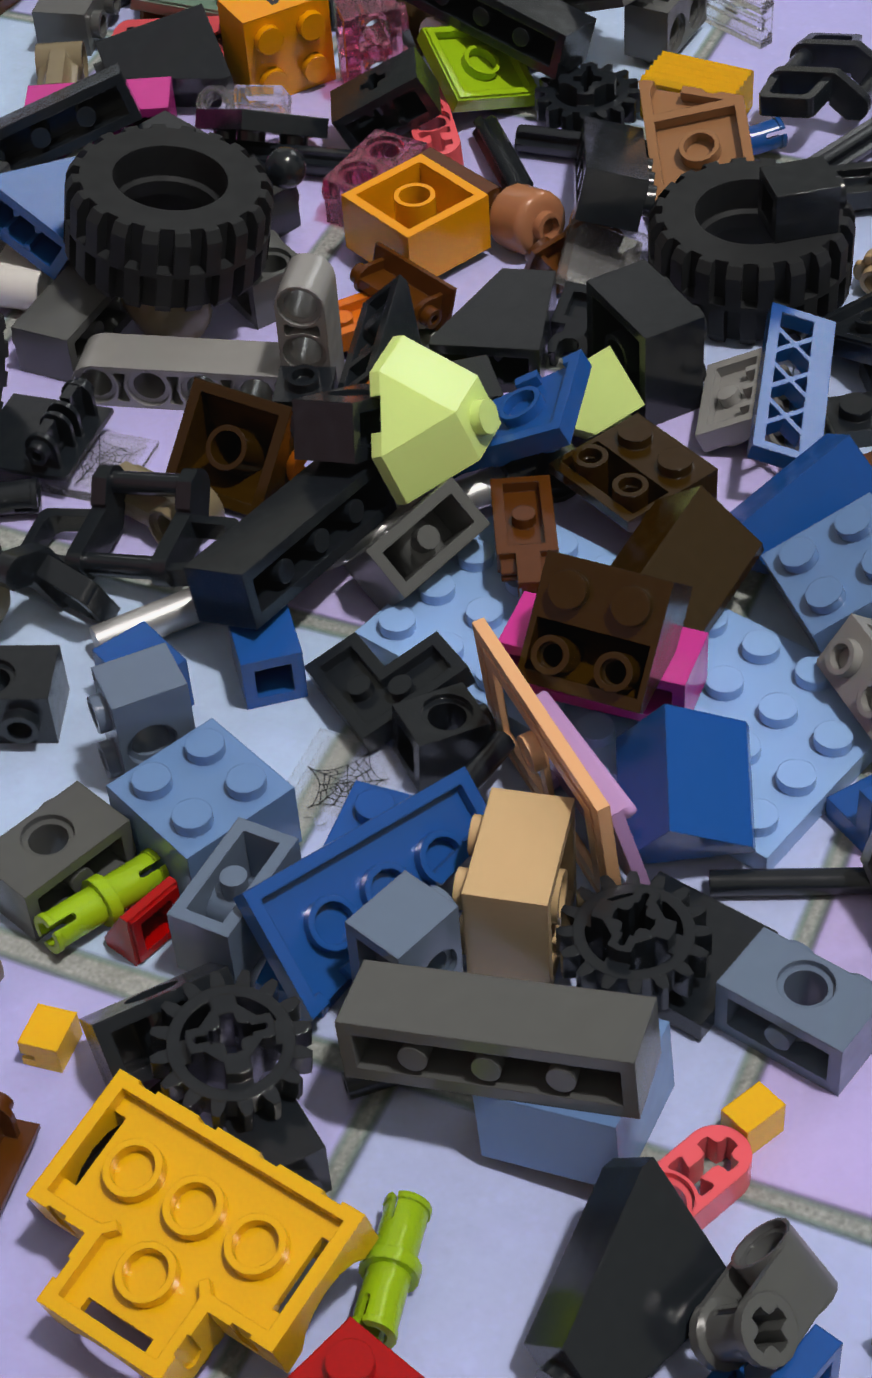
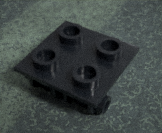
(50, 435)

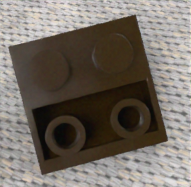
(631, 469)
(602, 631)

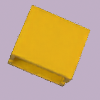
(50, 1038)
(756, 1115)

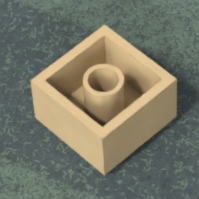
(517, 884)

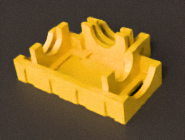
(188, 1236)

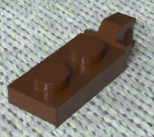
(523, 528)

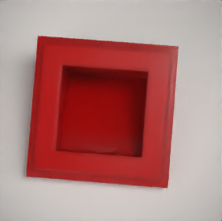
(145, 924)

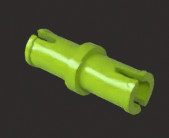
(100, 901)
(392, 1265)

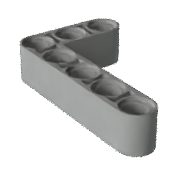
(161, 369)

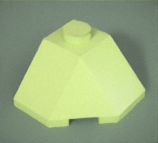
(607, 397)
(430, 416)

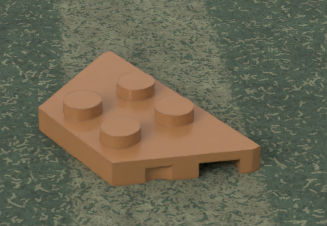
(692, 130)

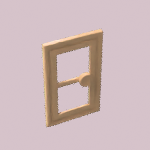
(537, 745)

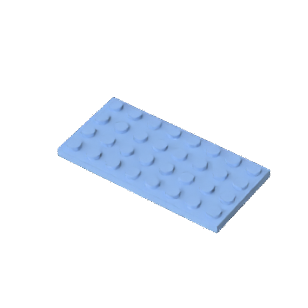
(799, 726)

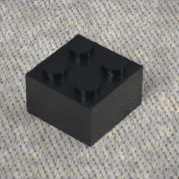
(652, 335)

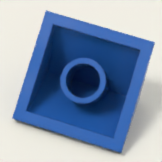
(688, 784)

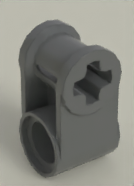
(761, 1301)

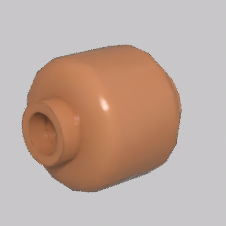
(524, 216)

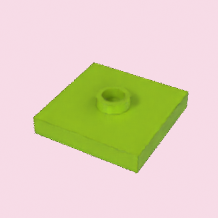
(474, 73)

